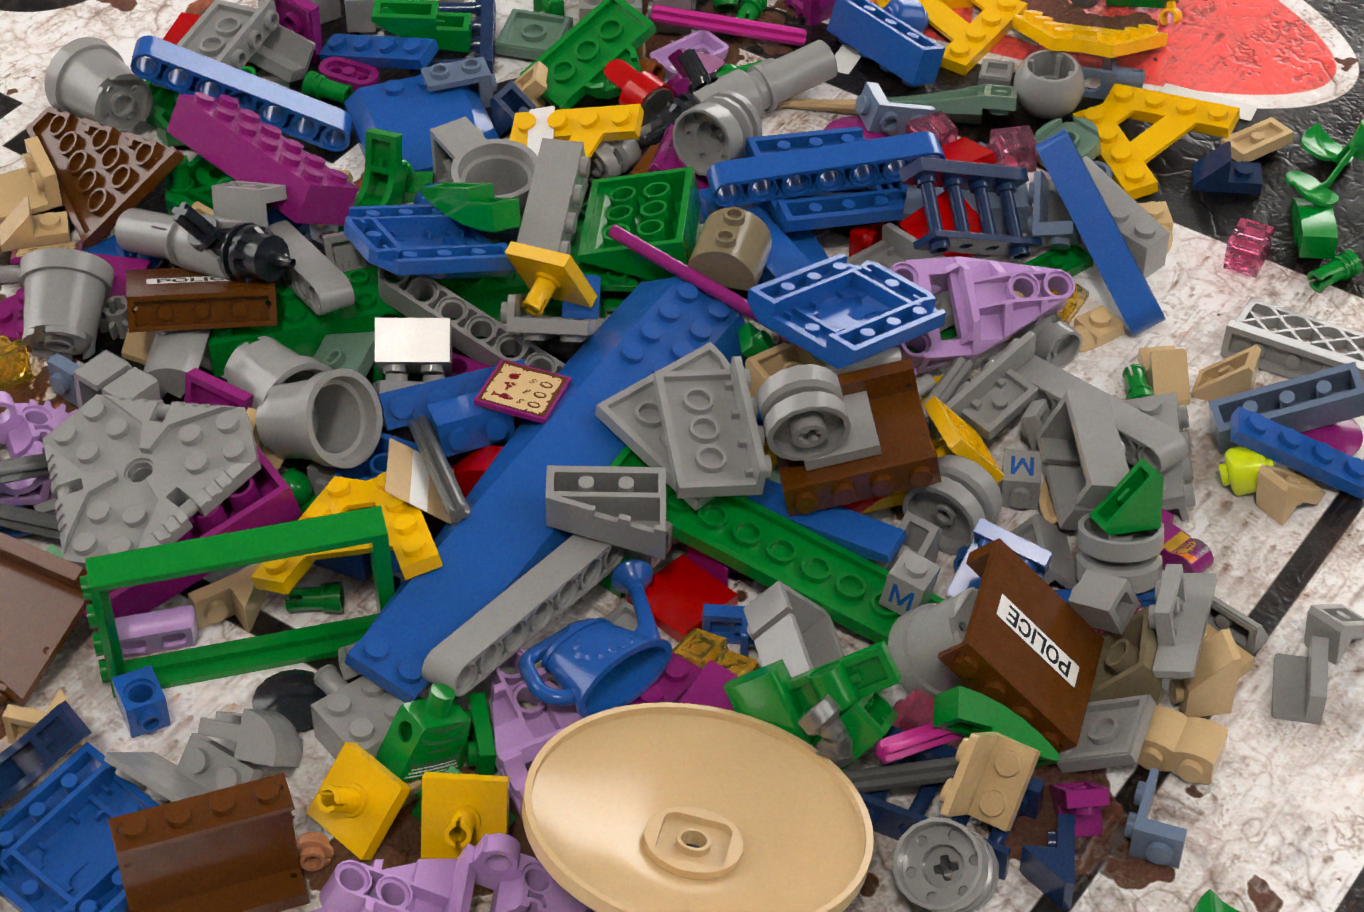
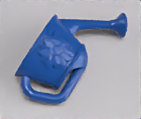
(600, 661)

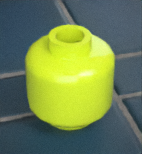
(1242, 469)

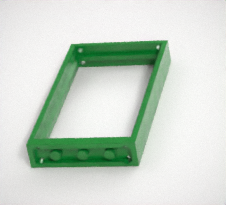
(227, 552)

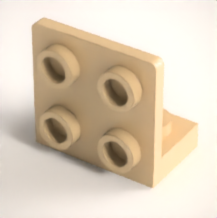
(35, 180)
(989, 779)

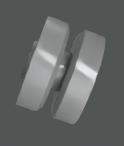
(803, 412)
(957, 501)
(1123, 555)

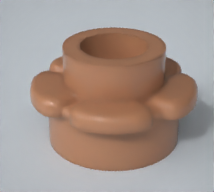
(314, 851)

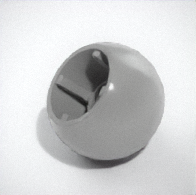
(1049, 84)

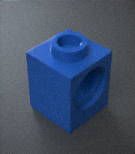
(141, 701)

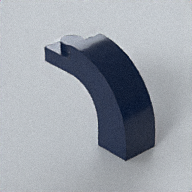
(39, 751)

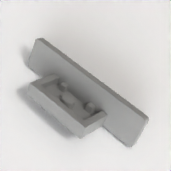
(997, 392)
(1180, 620)

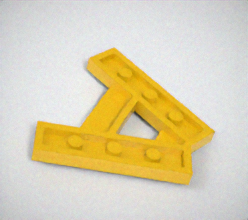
(1087, 39)
(971, 40)
(1171, 120)
(585, 125)
(404, 523)

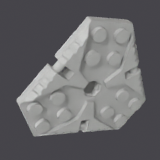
(127, 471)

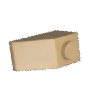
(1215, 679)

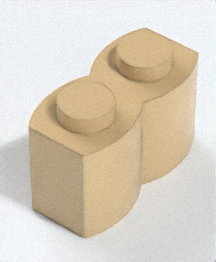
(1183, 745)

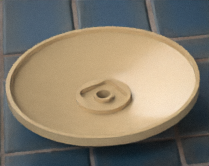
(640, 781)

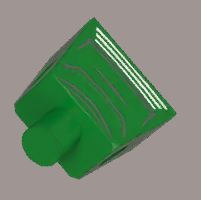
(426, 736)

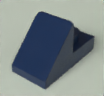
(506, 104)
(1219, 174)
(1053, 866)

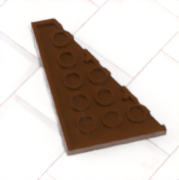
(100, 169)

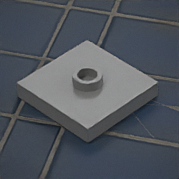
(862, 439)
(1110, 734)

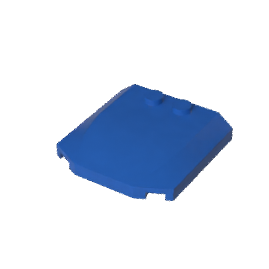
(412, 110)
(834, 208)
(423, 243)
(845, 309)
(59, 839)

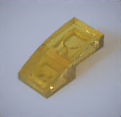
(703, 646)

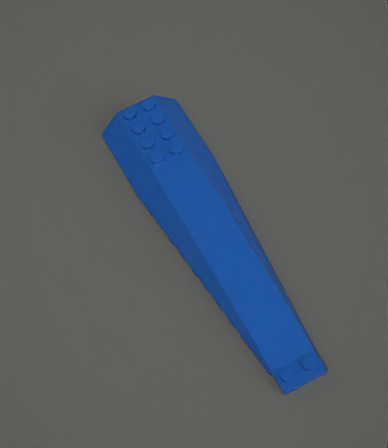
(508, 503)

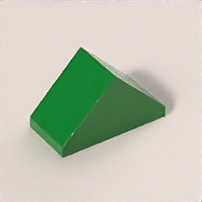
(1133, 502)

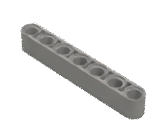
(469, 324)
(1139, 432)
(520, 613)

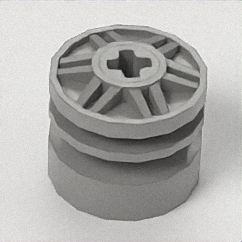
(715, 130)
(925, 855)

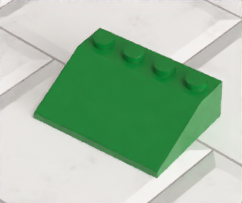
(650, 205)

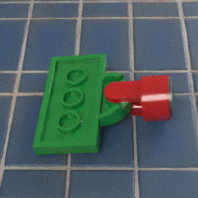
(603, 61)

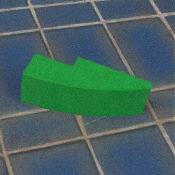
(424, 20)
(474, 205)
(1314, 229)
(970, 712)

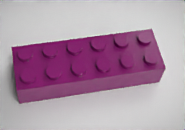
(259, 153)
(257, 503)

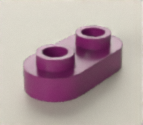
(349, 72)

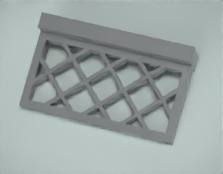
(1283, 349)

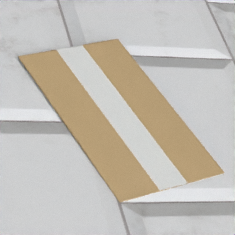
(410, 480)

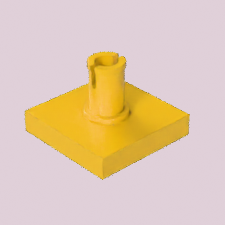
(549, 276)
(960, 438)
(358, 801)
(460, 811)

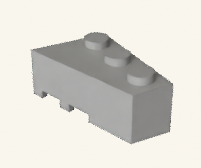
(610, 505)

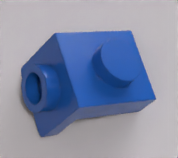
(728, 622)

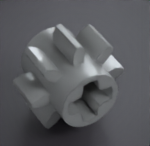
(115, 317)

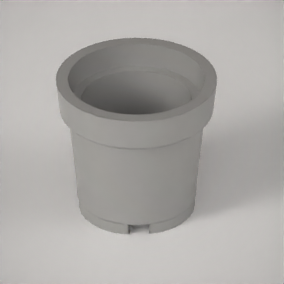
(79, 85)
(498, 162)
(63, 300)
(267, 364)
(322, 419)
(923, 634)

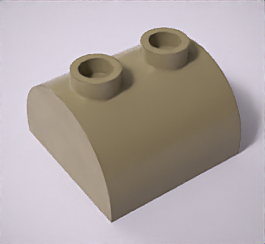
(732, 248)
(1128, 662)

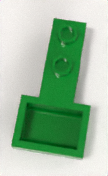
(784, 700)

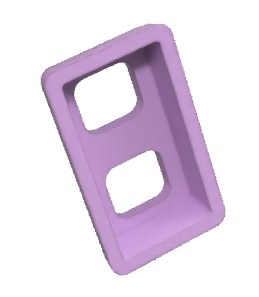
(700, 41)
(157, 630)

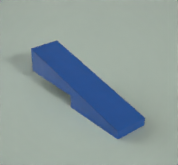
(845, 527)

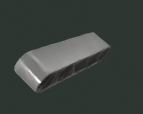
(314, 276)

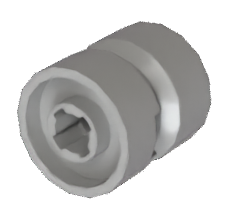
(614, 158)
(1054, 340)

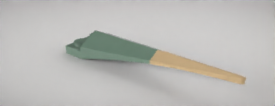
(959, 105)

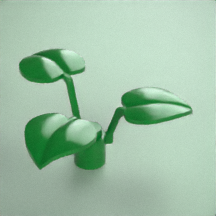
(1325, 148)

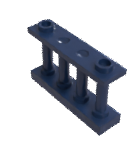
(483, 26)
(979, 179)
(895, 820)

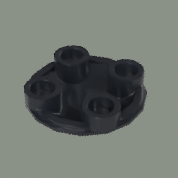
(289, 695)

